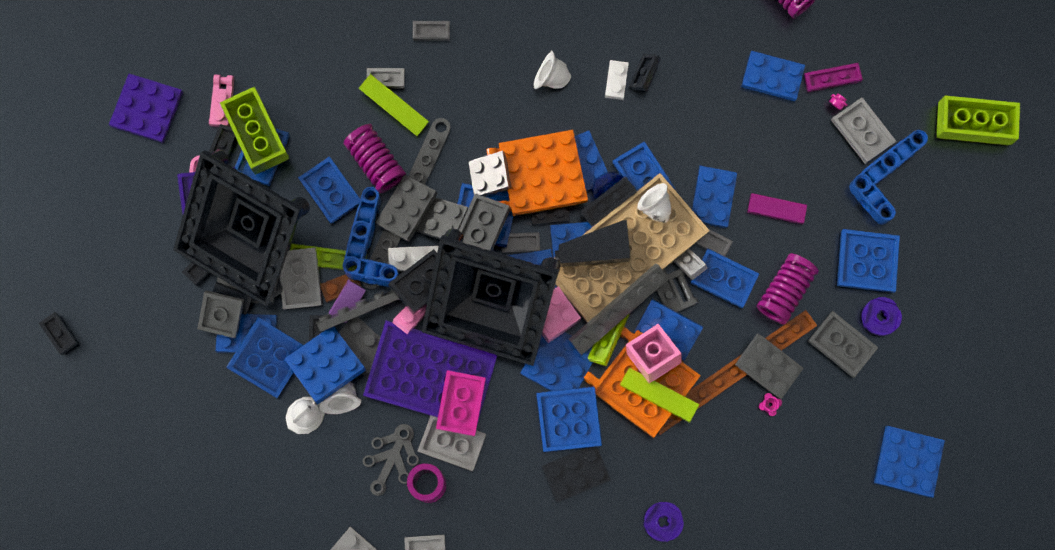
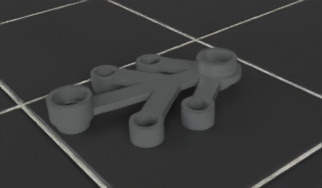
(392, 456)

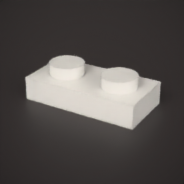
(616, 80)

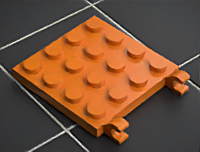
(543, 172)
(633, 407)

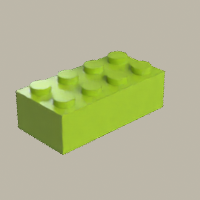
(978, 120)
(254, 130)

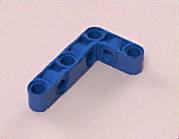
(871, 197)
(357, 247)

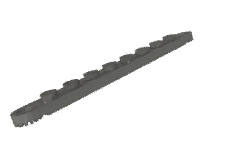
(420, 172)

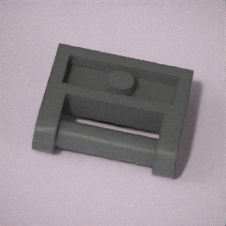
(670, 296)

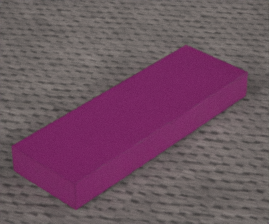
(833, 77)
(777, 208)

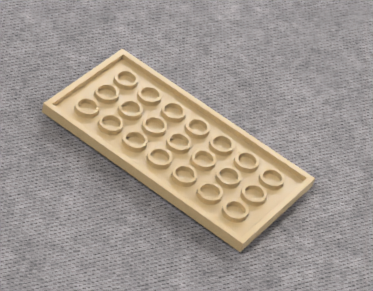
(650, 242)

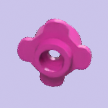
(838, 101)
(776, 403)

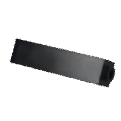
(597, 247)

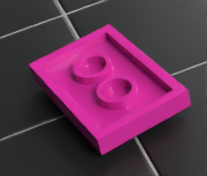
(460, 403)

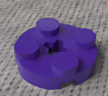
(872, 322)
(674, 519)

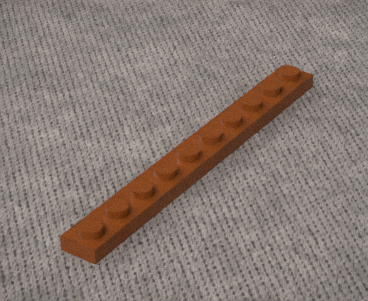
(731, 374)

